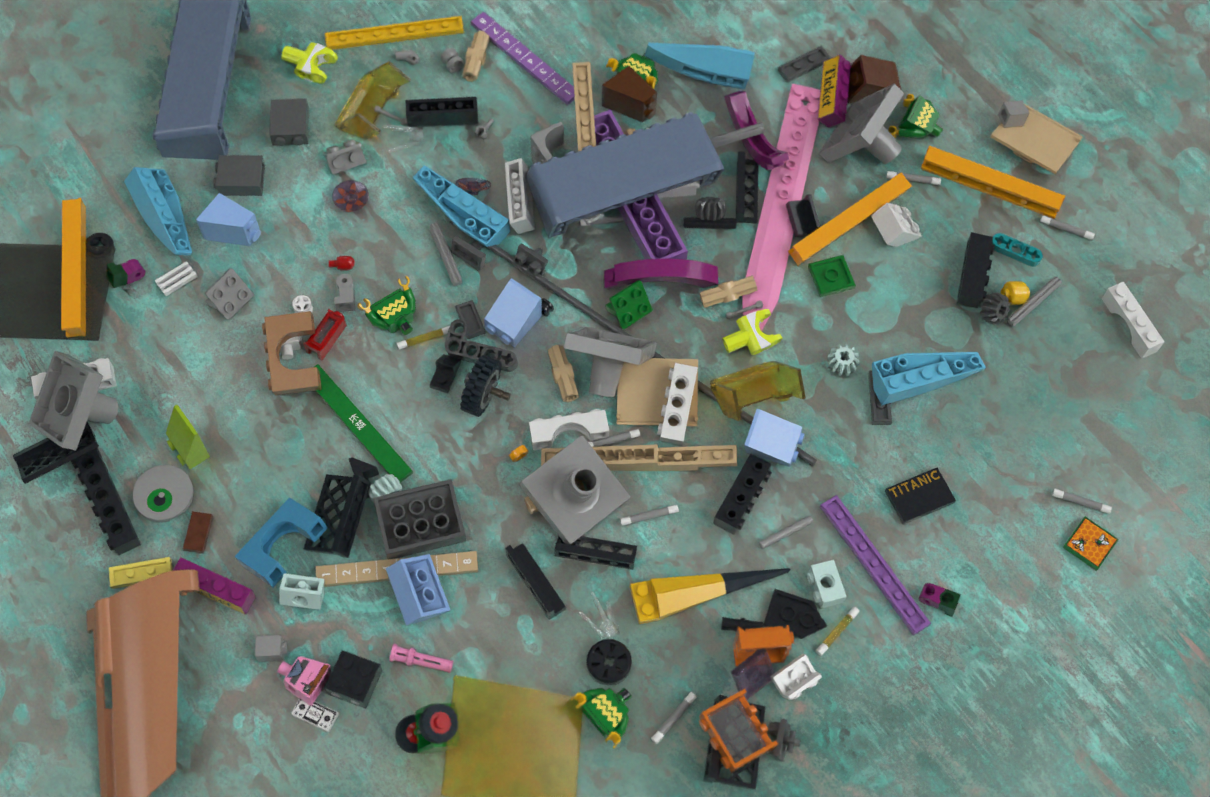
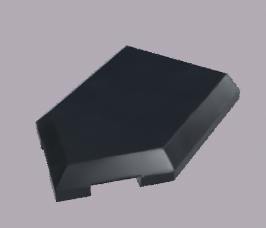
(793, 611)

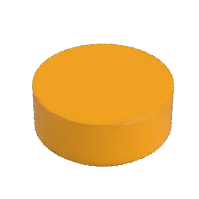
(518, 453)

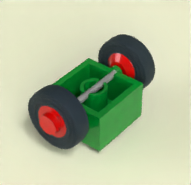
(427, 729)

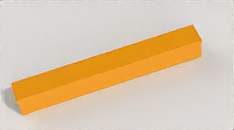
(992, 182)
(849, 219)
(73, 268)

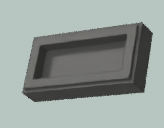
(469, 314)

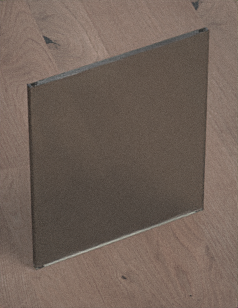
(34, 287)

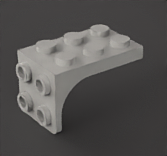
(546, 140)

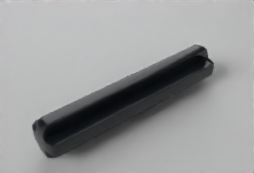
(723, 223)

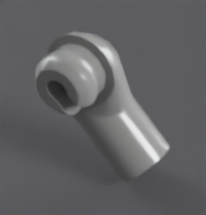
(409, 56)

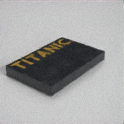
(920, 495)

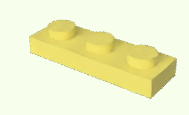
(133, 573)

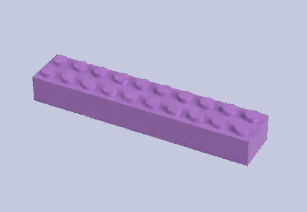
(647, 217)

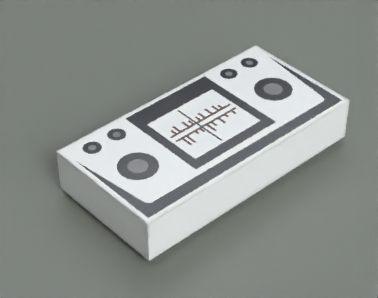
(316, 715)

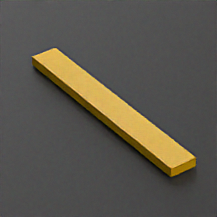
(394, 33)

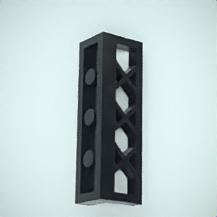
(742, 190)
(595, 555)
(535, 580)

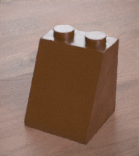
(870, 76)
(629, 95)

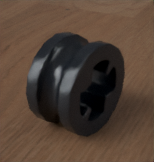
(546, 307)

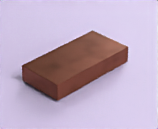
(197, 532)

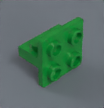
(629, 304)

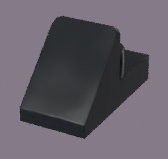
(445, 373)
(363, 469)

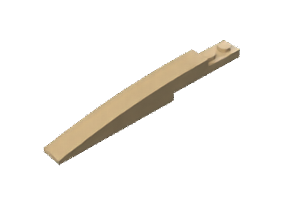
(659, 459)

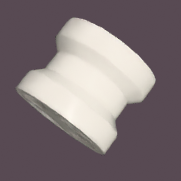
(301, 302)

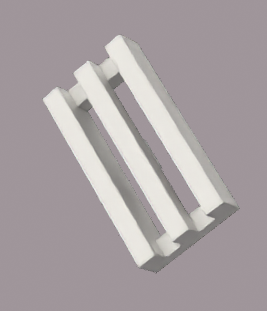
(174, 277)

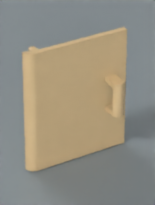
(1039, 140)
(643, 392)

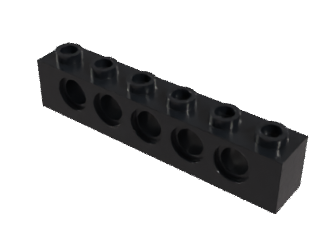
(127, 538)

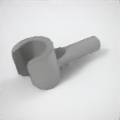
(484, 128)

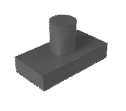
(469, 252)

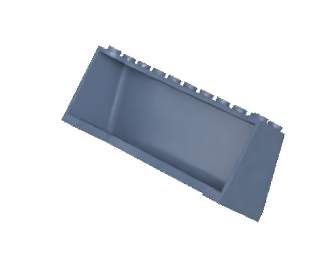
(199, 78)
(622, 171)

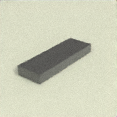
(803, 64)
(879, 413)

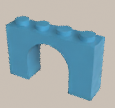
(287, 519)

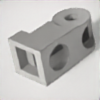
(346, 297)

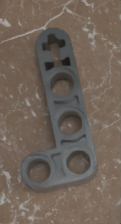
(482, 349)

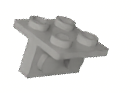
(345, 156)
(228, 294)

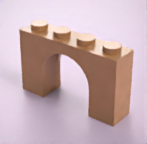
(278, 331)

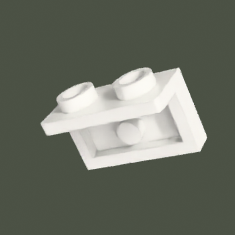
(795, 677)

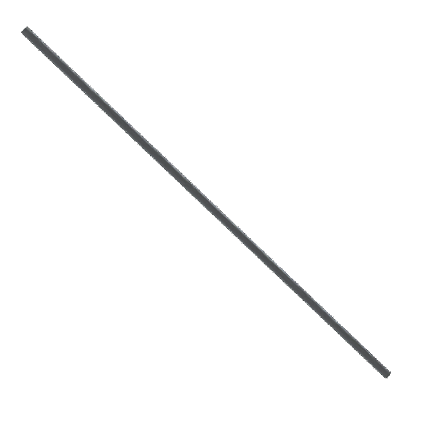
(612, 327)

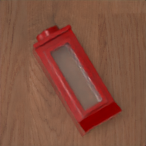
(326, 334)

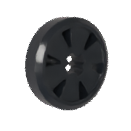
(612, 650)

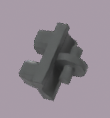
(533, 259)
(784, 740)

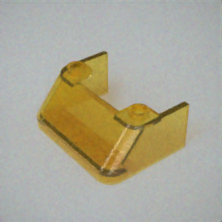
(372, 90)
(756, 385)

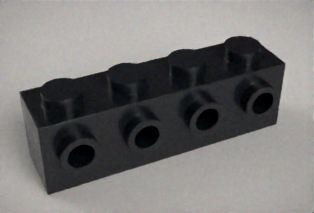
(441, 111)
(974, 270)
(742, 494)

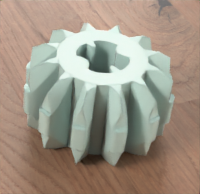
(836, 360)
(384, 486)

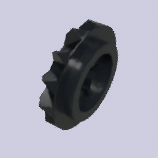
(94, 240)

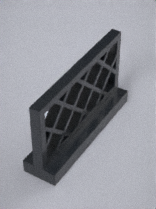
(38, 456)
(349, 516)
(713, 760)

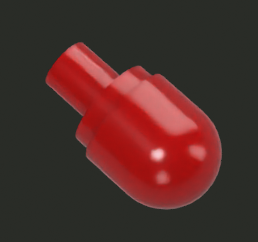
(343, 263)

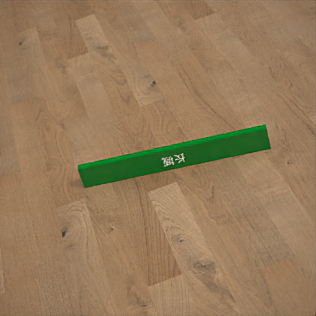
(362, 428)

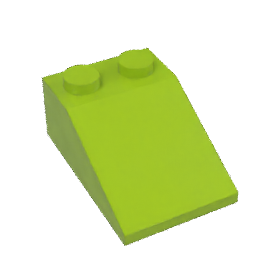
(185, 440)

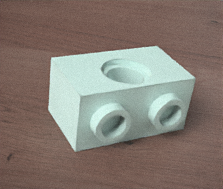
(827, 573)
(301, 591)

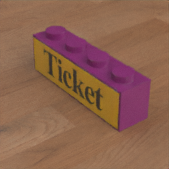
(834, 91)
(219, 587)

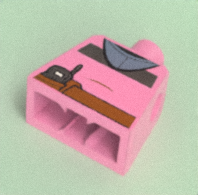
(305, 678)

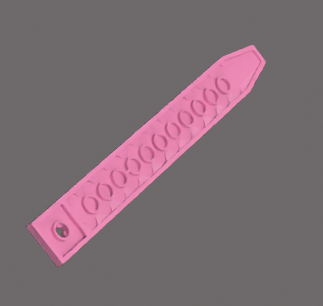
(784, 185)

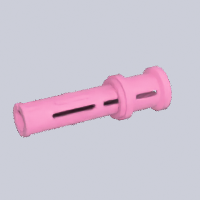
(409, 659)

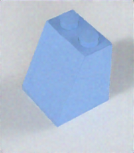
(228, 222)
(513, 313)
(773, 438)

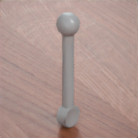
(377, 109)
(759, 304)

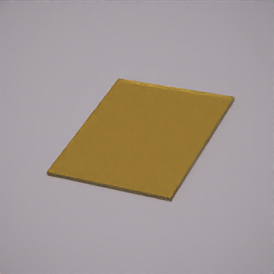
(511, 742)

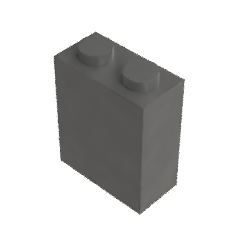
(289, 122)
(240, 175)

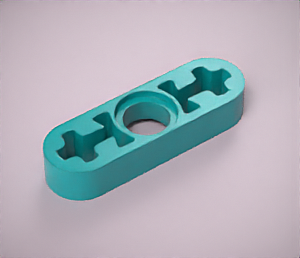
(1017, 256)

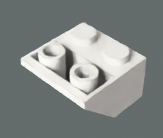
(896, 224)

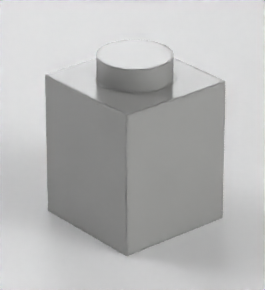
(1013, 113)
(270, 648)

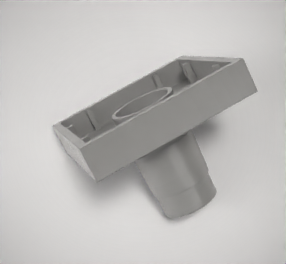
(865, 128)
(609, 354)
(70, 400)
(562, 502)

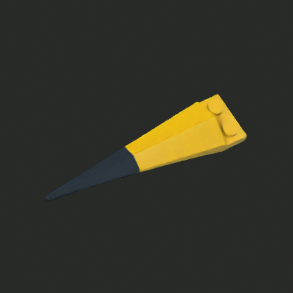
(670, 595)

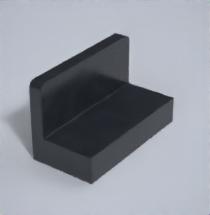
(803, 216)

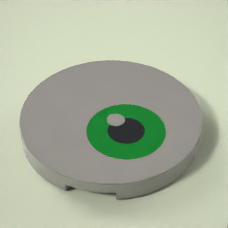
(163, 493)

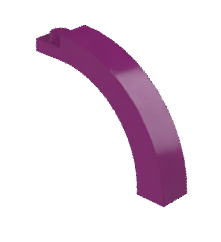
(757, 146)
(661, 270)

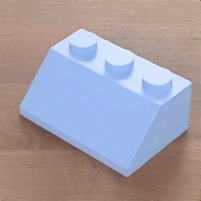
(417, 589)

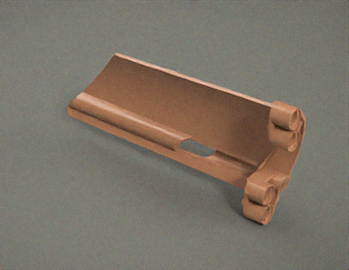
(139, 648)

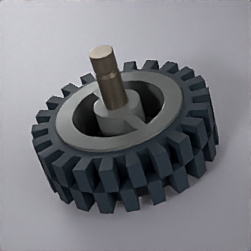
(481, 386)

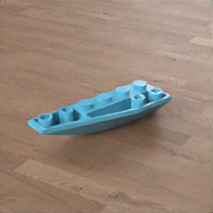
(705, 62)
(159, 207)
(463, 209)
(919, 373)

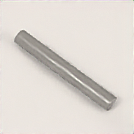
(785, 532)

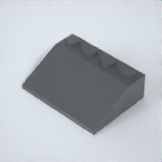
(419, 519)

